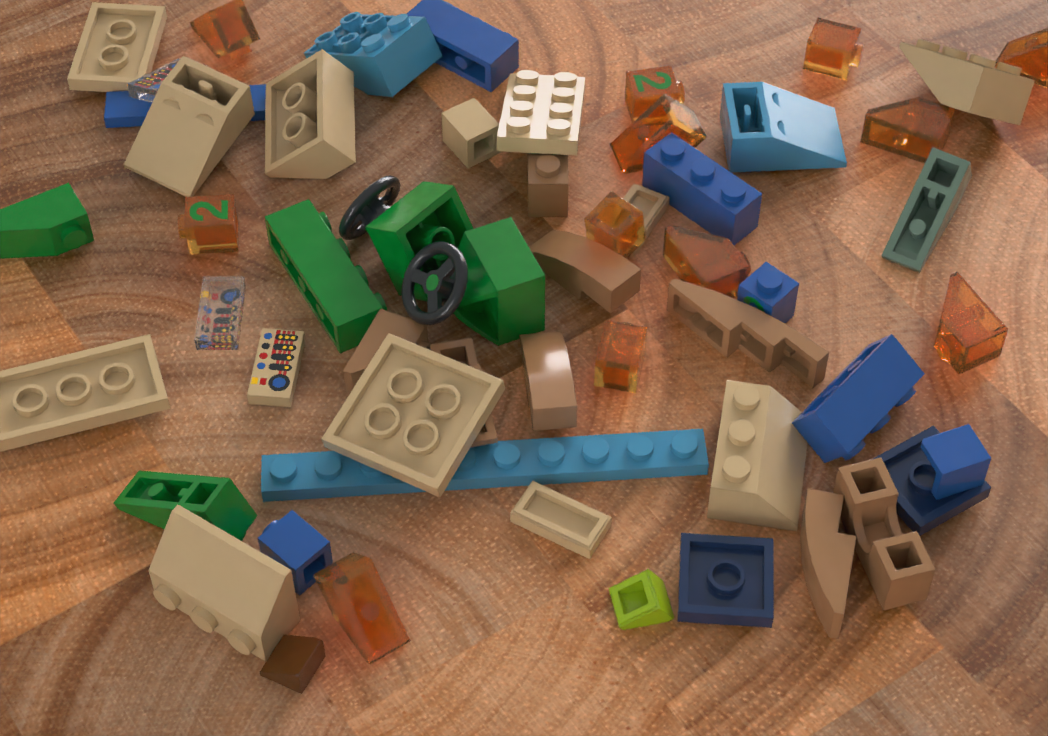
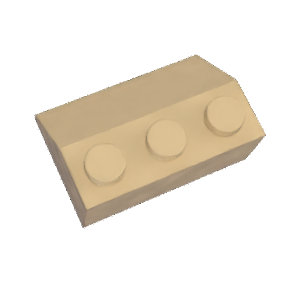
(310, 120)
(757, 459)
(223, 584)

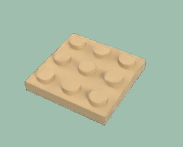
(414, 414)

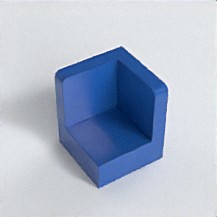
(957, 459)

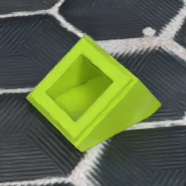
(641, 601)

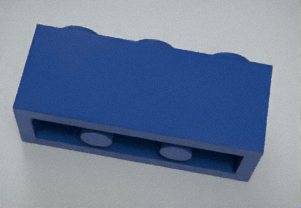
(469, 44)
(701, 189)
(859, 400)

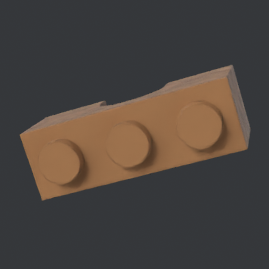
(892, 560)

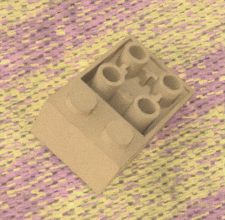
(971, 84)
(190, 126)

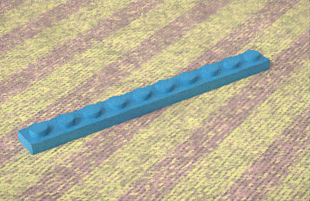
(498, 465)

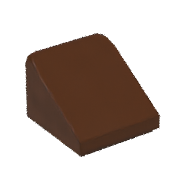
(294, 661)

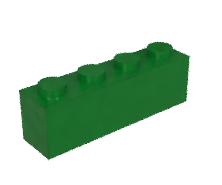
(324, 273)

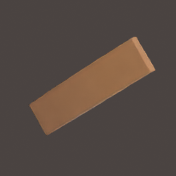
(736, 325)

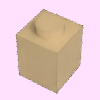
(470, 132)

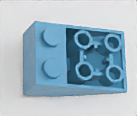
(381, 50)
(777, 130)

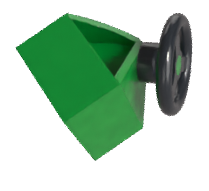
(401, 230)
(485, 283)

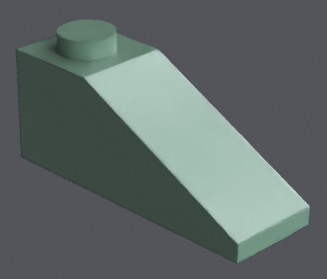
(928, 209)

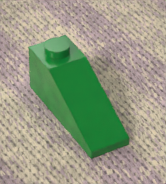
(44, 225)
(214, 499)

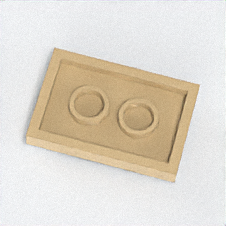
(116, 46)

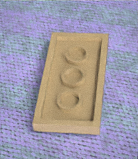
(541, 113)
(80, 392)

